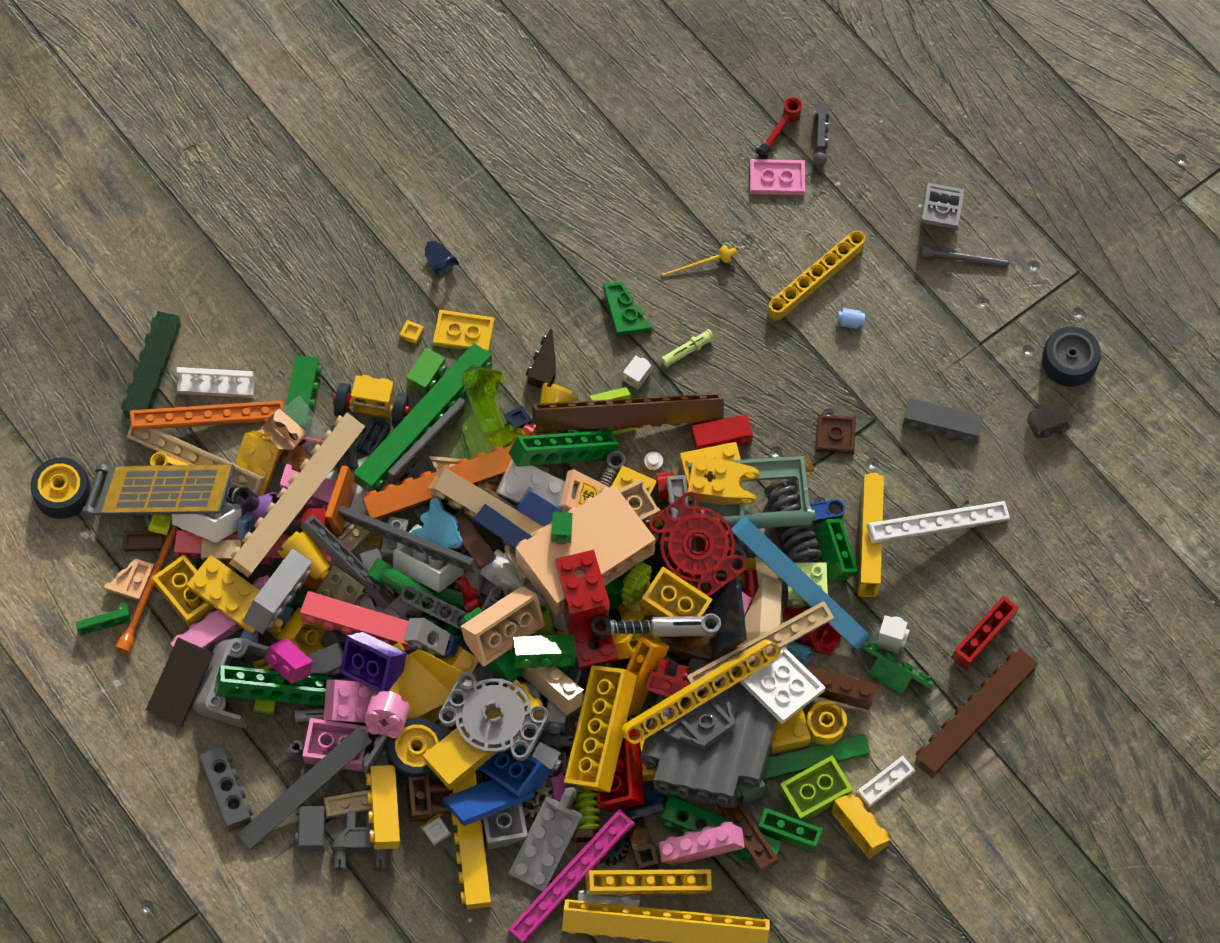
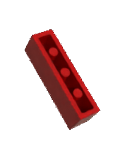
(985, 633)

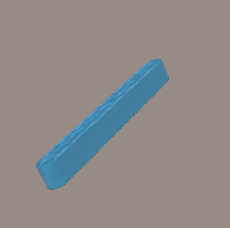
(799, 581)

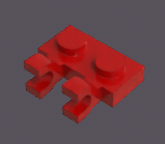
(664, 684)

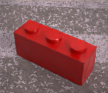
(722, 432)

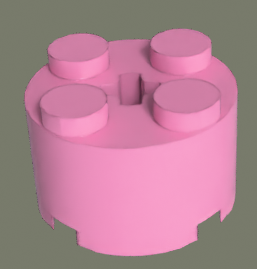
(386, 714)

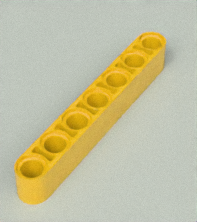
(812, 282)

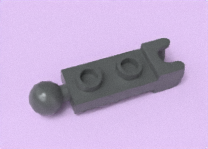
(821, 117)

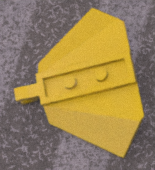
(424, 681)

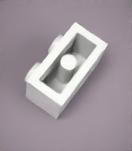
(892, 634)

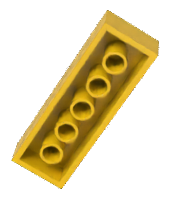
(599, 728)

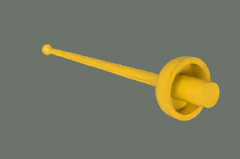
(724, 255)

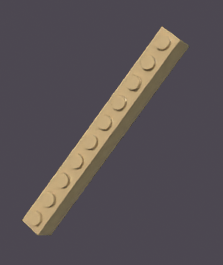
(297, 494)

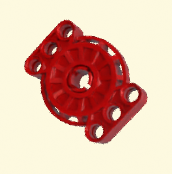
(710, 531)

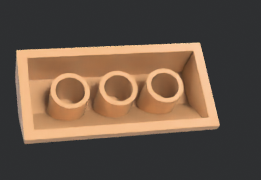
(493, 629)

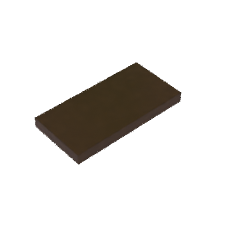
(180, 681)

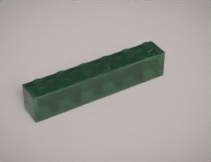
(152, 363)

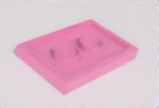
(777, 177)

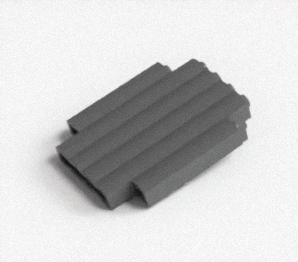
(718, 770)

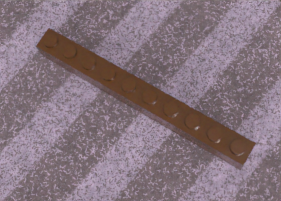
(627, 412)
(838, 687)

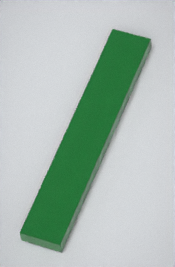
(806, 758)

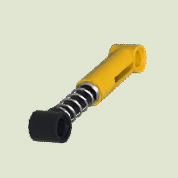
(237, 495)

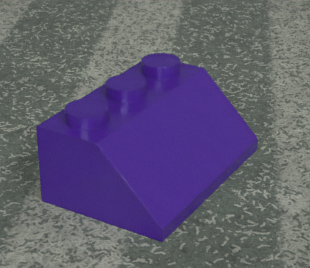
(372, 661)

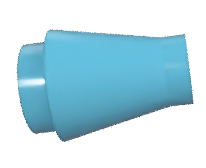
(800, 652)

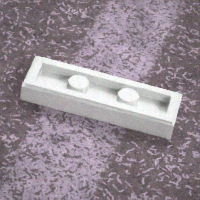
(885, 781)

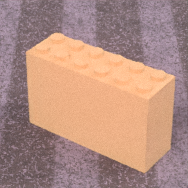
(599, 524)

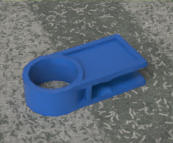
(822, 512)

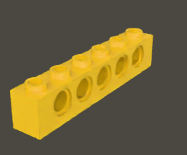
(648, 882)

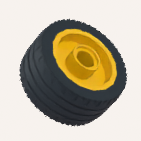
(60, 487)
(400, 752)

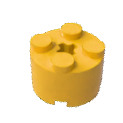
(835, 719)

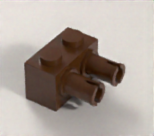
(419, 798)

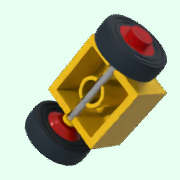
(372, 398)

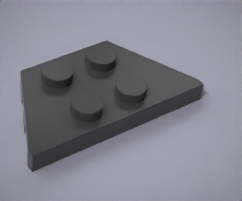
(704, 724)

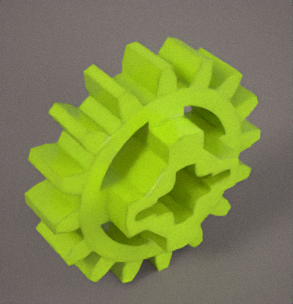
(636, 583)

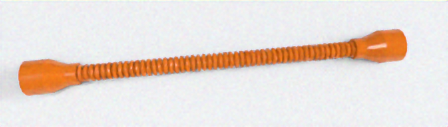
(125, 642)

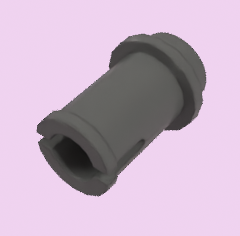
(294, 753)

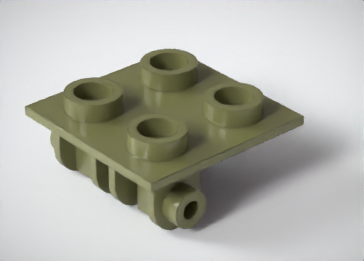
(341, 586)

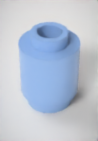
(851, 318)

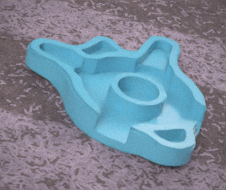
(439, 526)

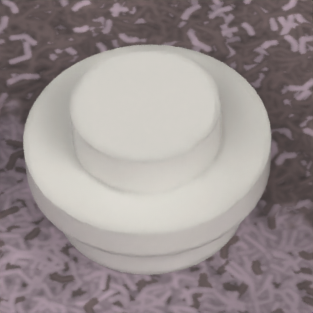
(653, 461)

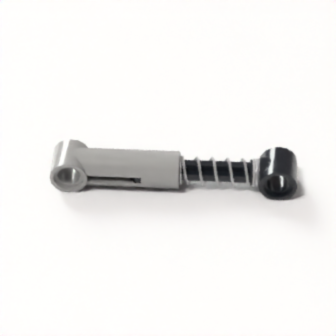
(658, 627)

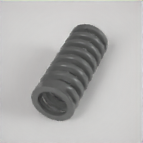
(801, 536)

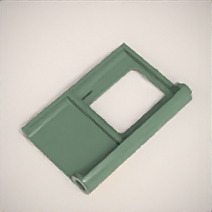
(769, 469)

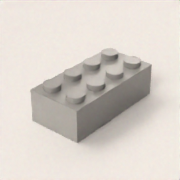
(278, 591)

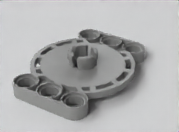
(497, 731)

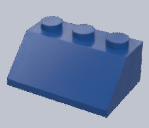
(516, 775)

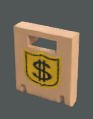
(586, 488)

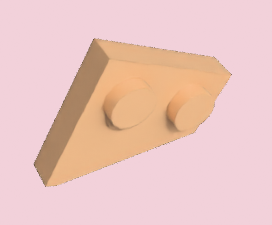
(132, 580)

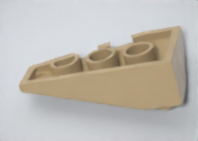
(764, 610)

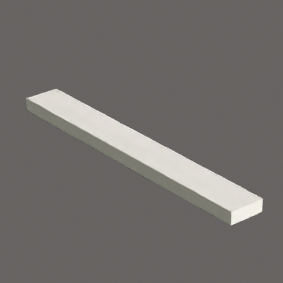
(937, 522)

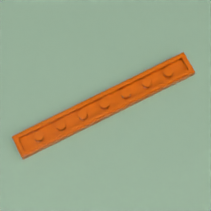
(203, 415)

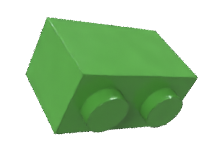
(426, 371)

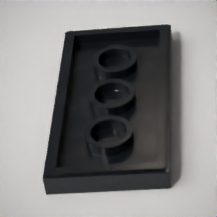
(728, 606)

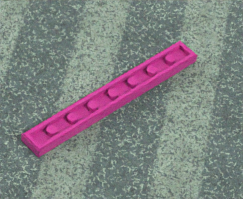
(571, 876)

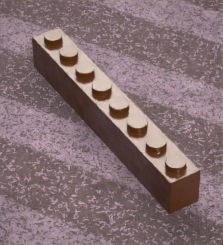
(975, 713)

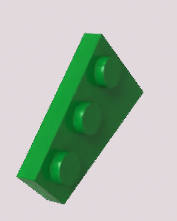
(623, 311)

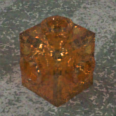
(295, 458)

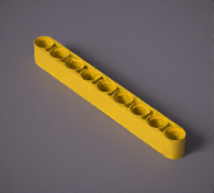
(710, 691)

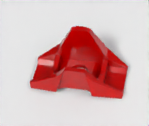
(822, 640)

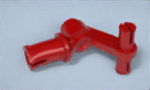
(469, 595)

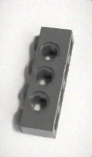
(233, 817)

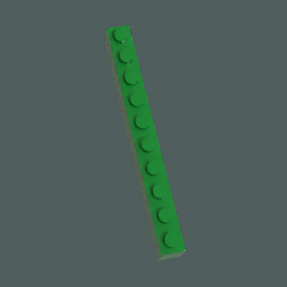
(422, 417)

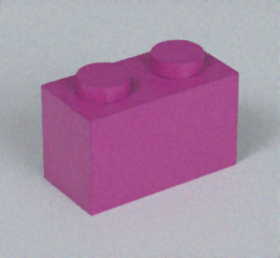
(289, 661)

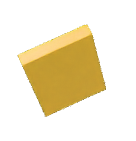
(462, 330)

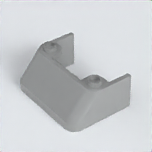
(206, 701)

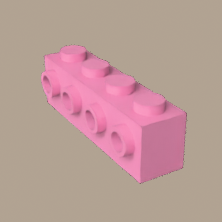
(701, 844)

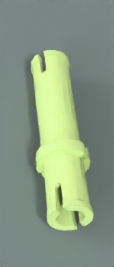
(694, 344)

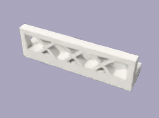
(215, 382)

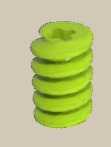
(586, 806)

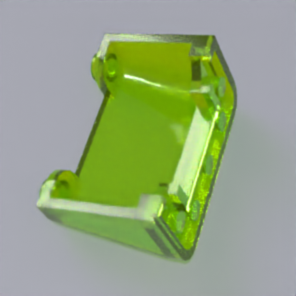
(481, 388)

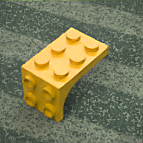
(258, 456)

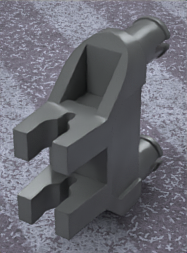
(356, 840)

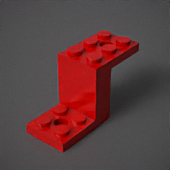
(583, 602)

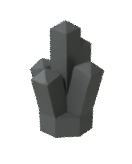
(348, 459)

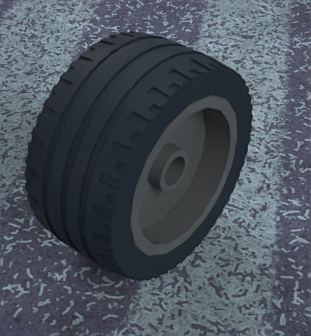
(1071, 356)

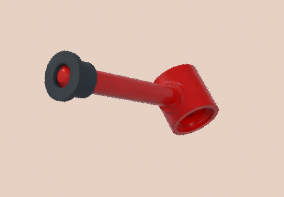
(788, 115)

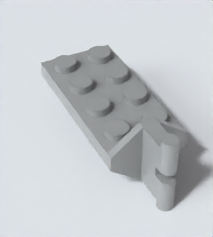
(547, 840)

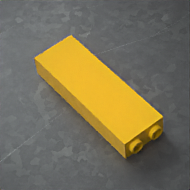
(870, 554)
(455, 759)

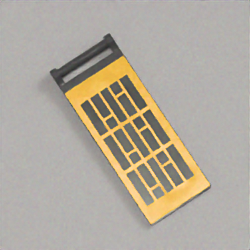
(160, 489)

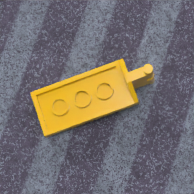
(227, 592)

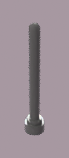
(928, 252)

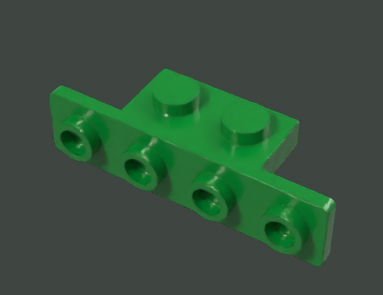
(892, 672)

